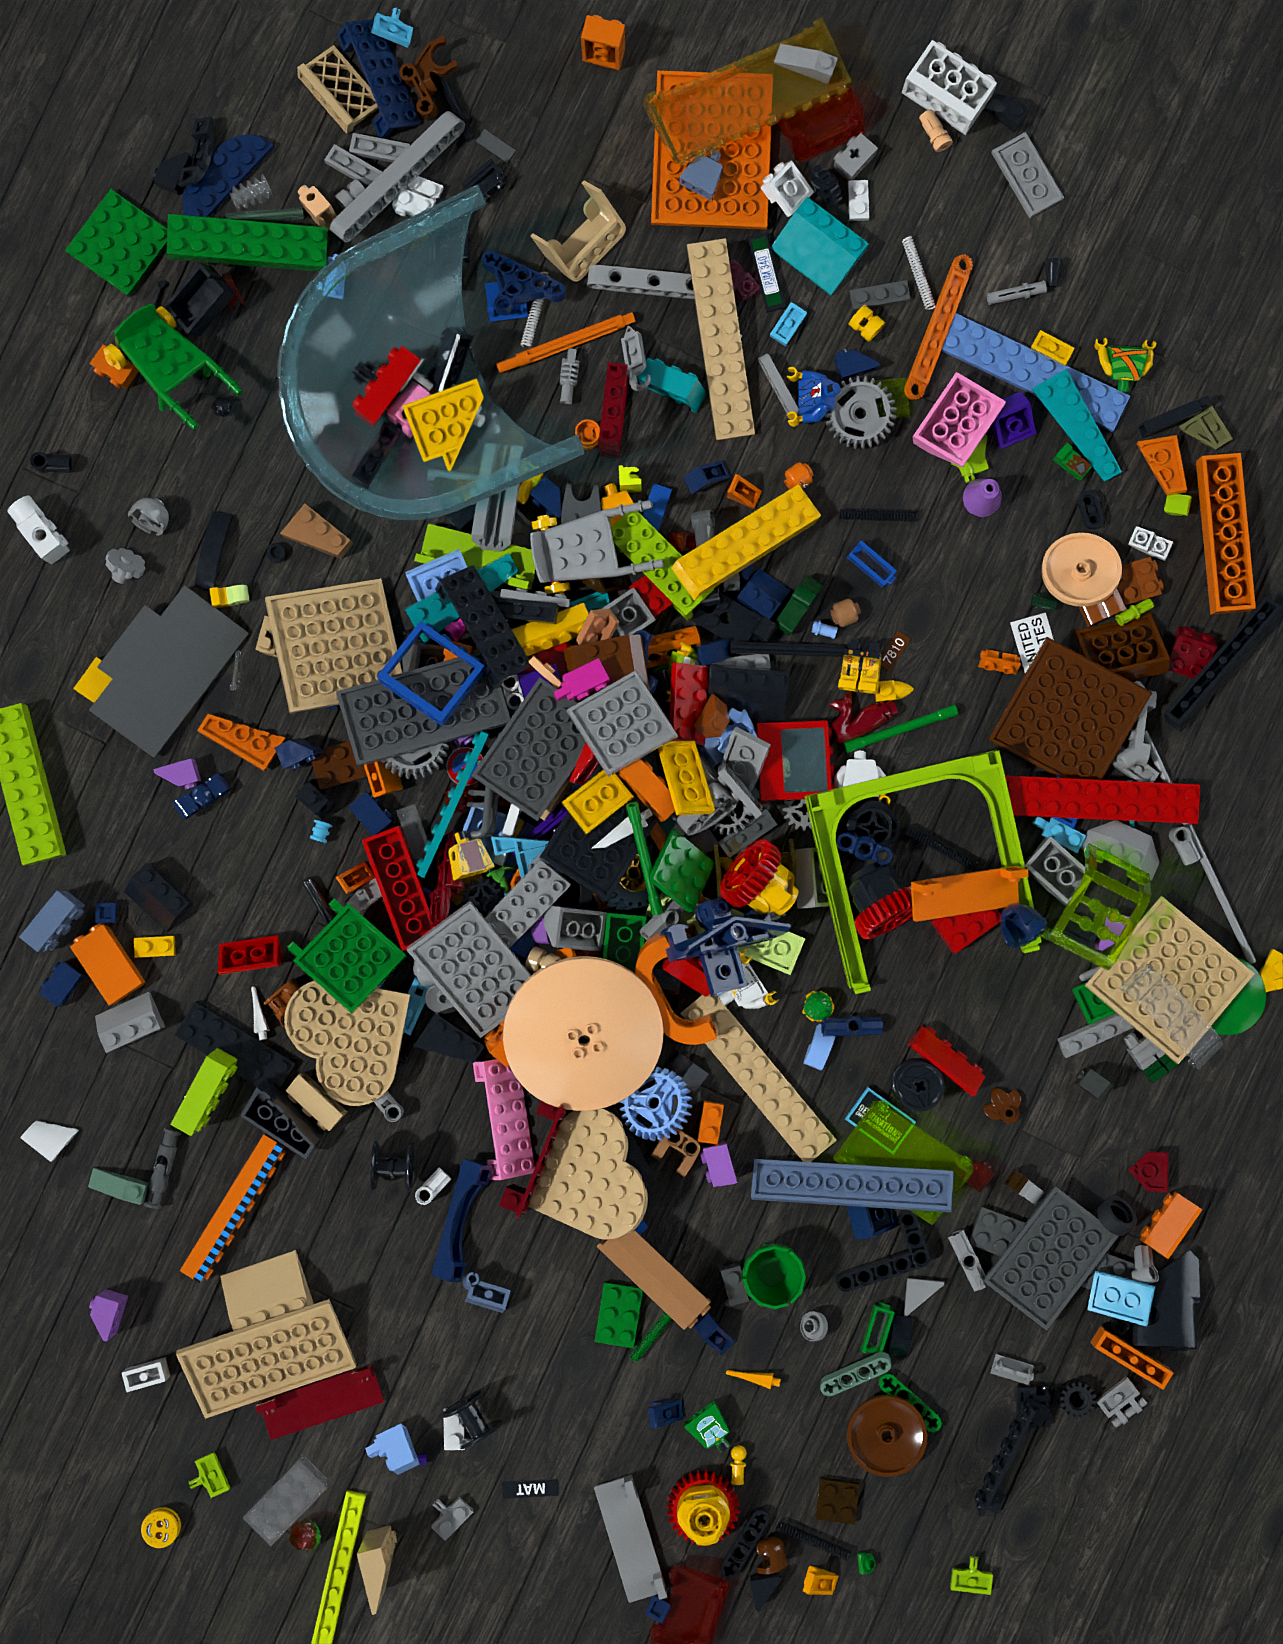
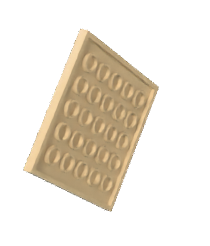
(330, 640)
(1186, 958)

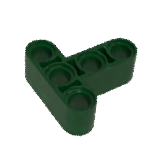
(798, 604)

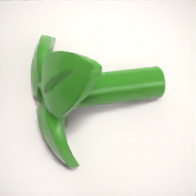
(499, 876)

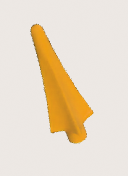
(762, 1379)

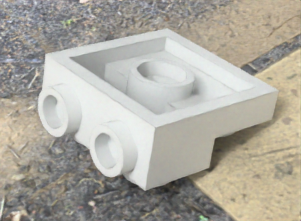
(786, 187)
(417, 197)

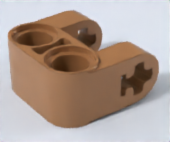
(680, 1145)

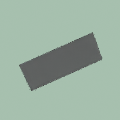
(495, 145)

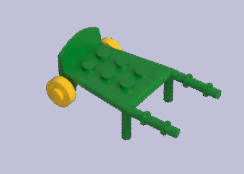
(162, 356)

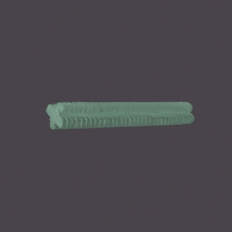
(268, 216)

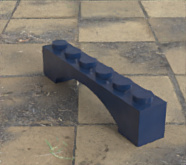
(449, 1258)

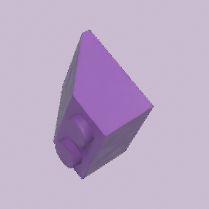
(719, 1164)
(107, 1312)

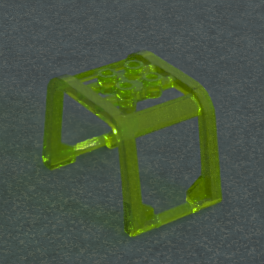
(1092, 856)

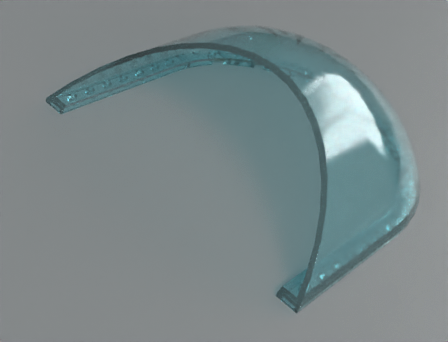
(380, 296)

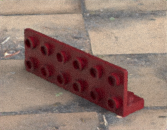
(515, 1200)
(321, 1401)

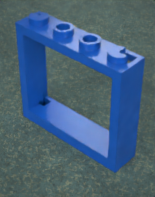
(413, 699)

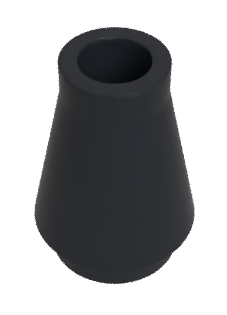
(1053, 271)

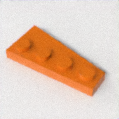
(248, 743)

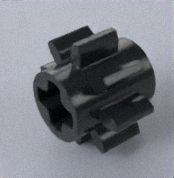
(364, 372)

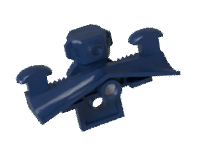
(720, 942)

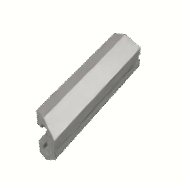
(495, 520)

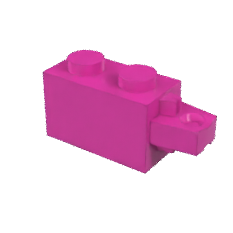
(583, 681)

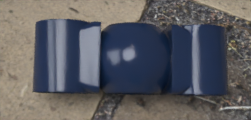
(201, 796)
(872, 854)

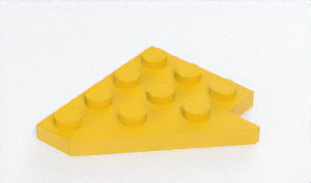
(443, 420)

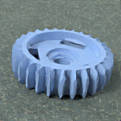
(662, 1116)

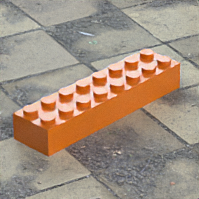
(1225, 533)

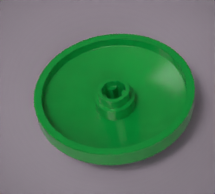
(1244, 1008)

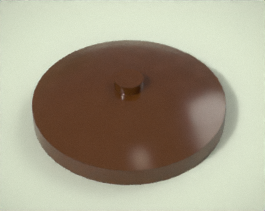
(886, 1435)

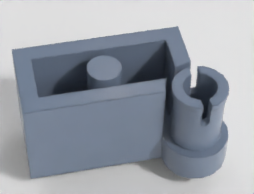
(485, 1294)

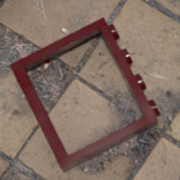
(613, 410)

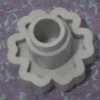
(124, 565)

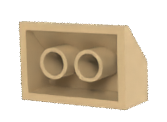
(315, 1101)

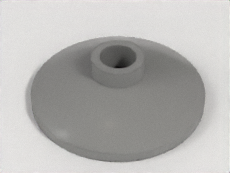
(437, 1001)

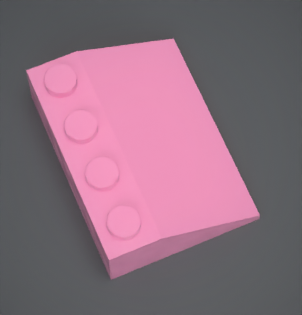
(958, 420)

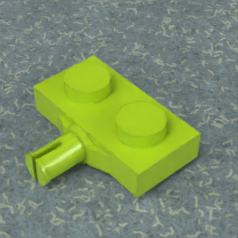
(210, 1475)
(971, 1579)

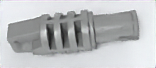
(569, 376)

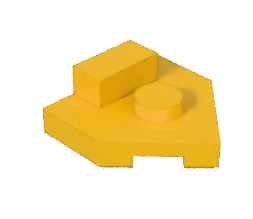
(1273, 971)

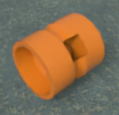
(588, 433)

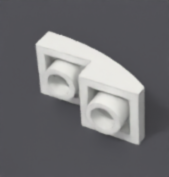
(1150, 543)

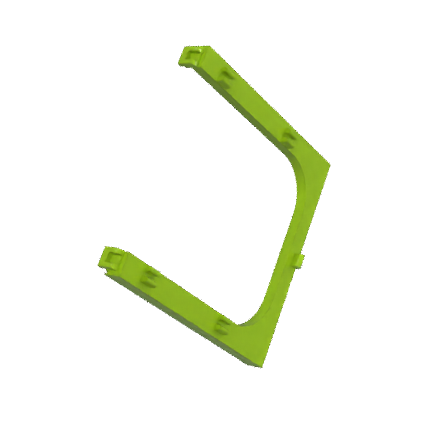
(828, 806)

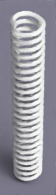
(918, 267)
(534, 318)

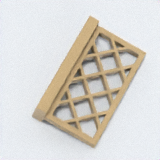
(324, 95)

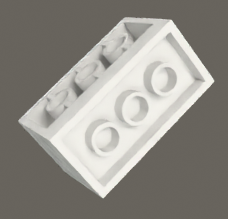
(949, 87)

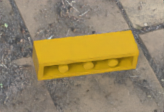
(542, 636)

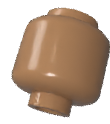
(845, 612)

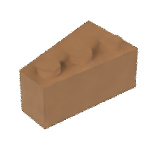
(314, 531)

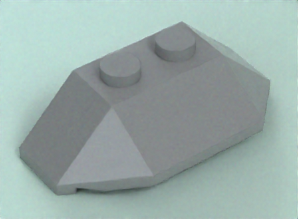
(1125, 844)

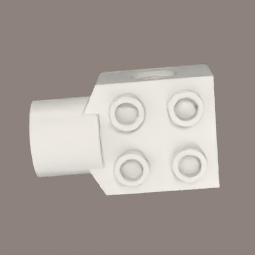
(38, 530)

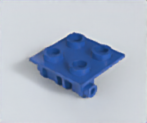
(517, 312)

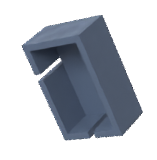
(52, 921)

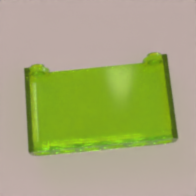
(892, 1141)

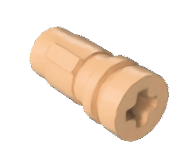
(934, 129)

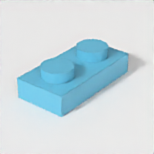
(788, 324)

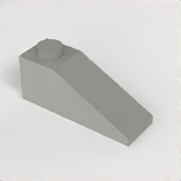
(806, 62)

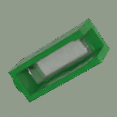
(877, 1328)

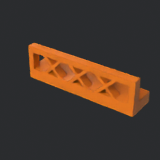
(664, 642)

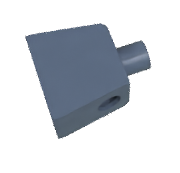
(703, 174)

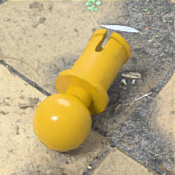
(738, 1453)

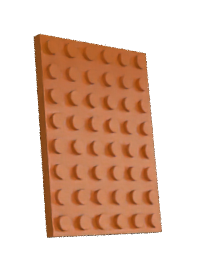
(738, 196)

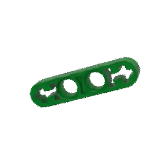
(912, 1398)

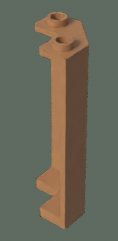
(656, 1278)

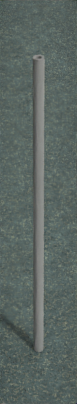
(1205, 862)

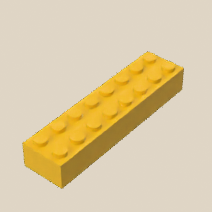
(745, 542)

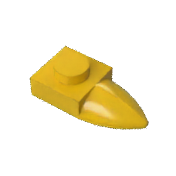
(892, 690)

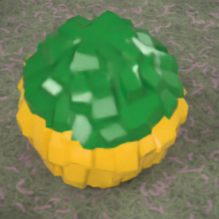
(818, 1006)

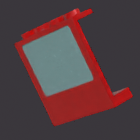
(796, 760)

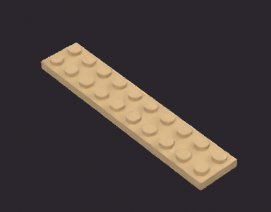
(720, 339)
(762, 1080)

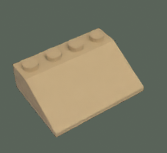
(265, 1290)
(375, 1562)

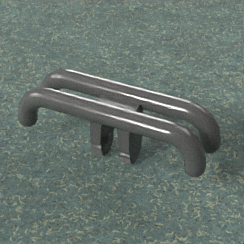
(489, 812)

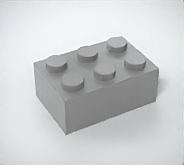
(1055, 869)

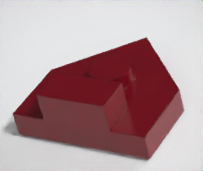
(1152, 1171)

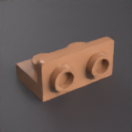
(598, 626)

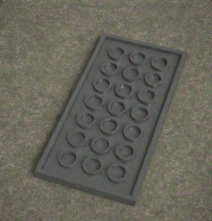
(388, 726)

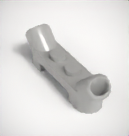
(1138, 752)

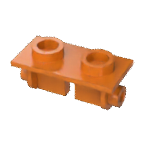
(1008, 664)

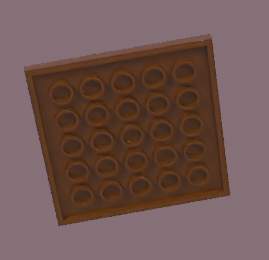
(1069, 714)

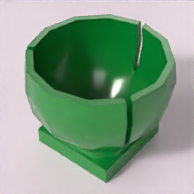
(773, 1275)

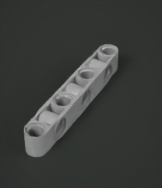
(637, 281)

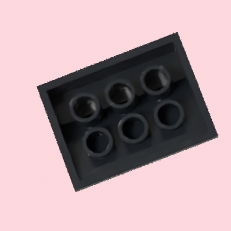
(750, 688)

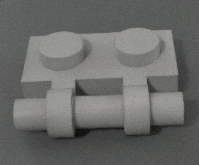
(1117, 1398)

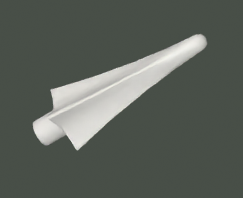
(260, 1023)

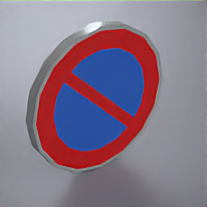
(456, 761)

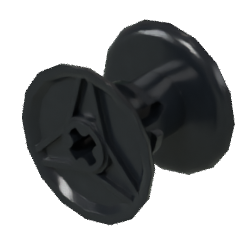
(914, 1097)
(392, 1166)
(472, 1419)

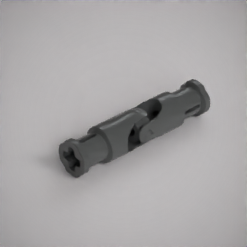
(159, 1179)

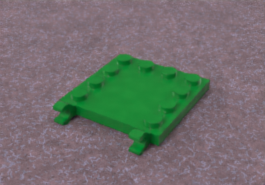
(348, 957)

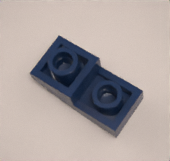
(714, 651)

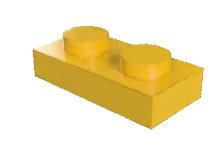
(1052, 348)
(154, 946)

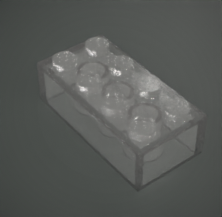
(286, 1500)

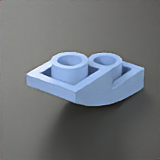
(818, 1050)

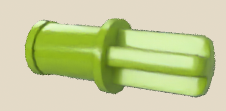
(1134, 612)

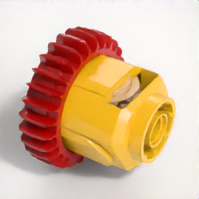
(759, 880)
(703, 1508)

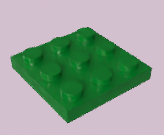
(681, 871)

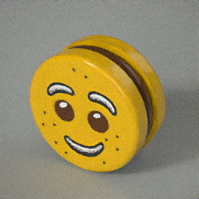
(161, 1527)

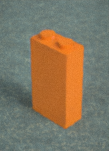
(107, 963)

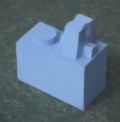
(397, 1447)

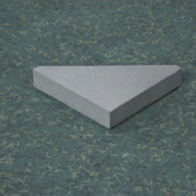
(919, 1291)

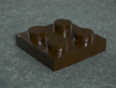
(837, 1500)

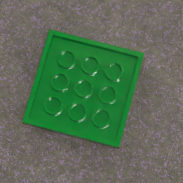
(119, 243)

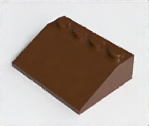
(1128, 649)

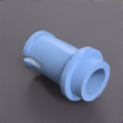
(824, 629)

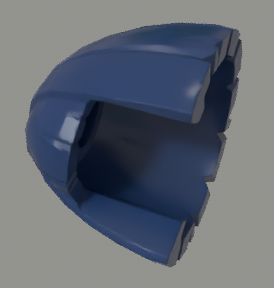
(1021, 925)

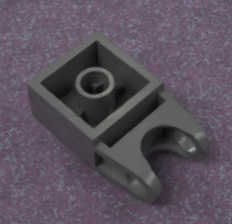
(574, 509)

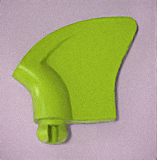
(976, 462)

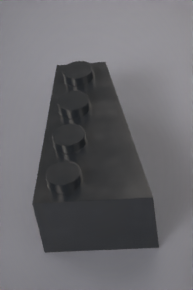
(281, 1119)

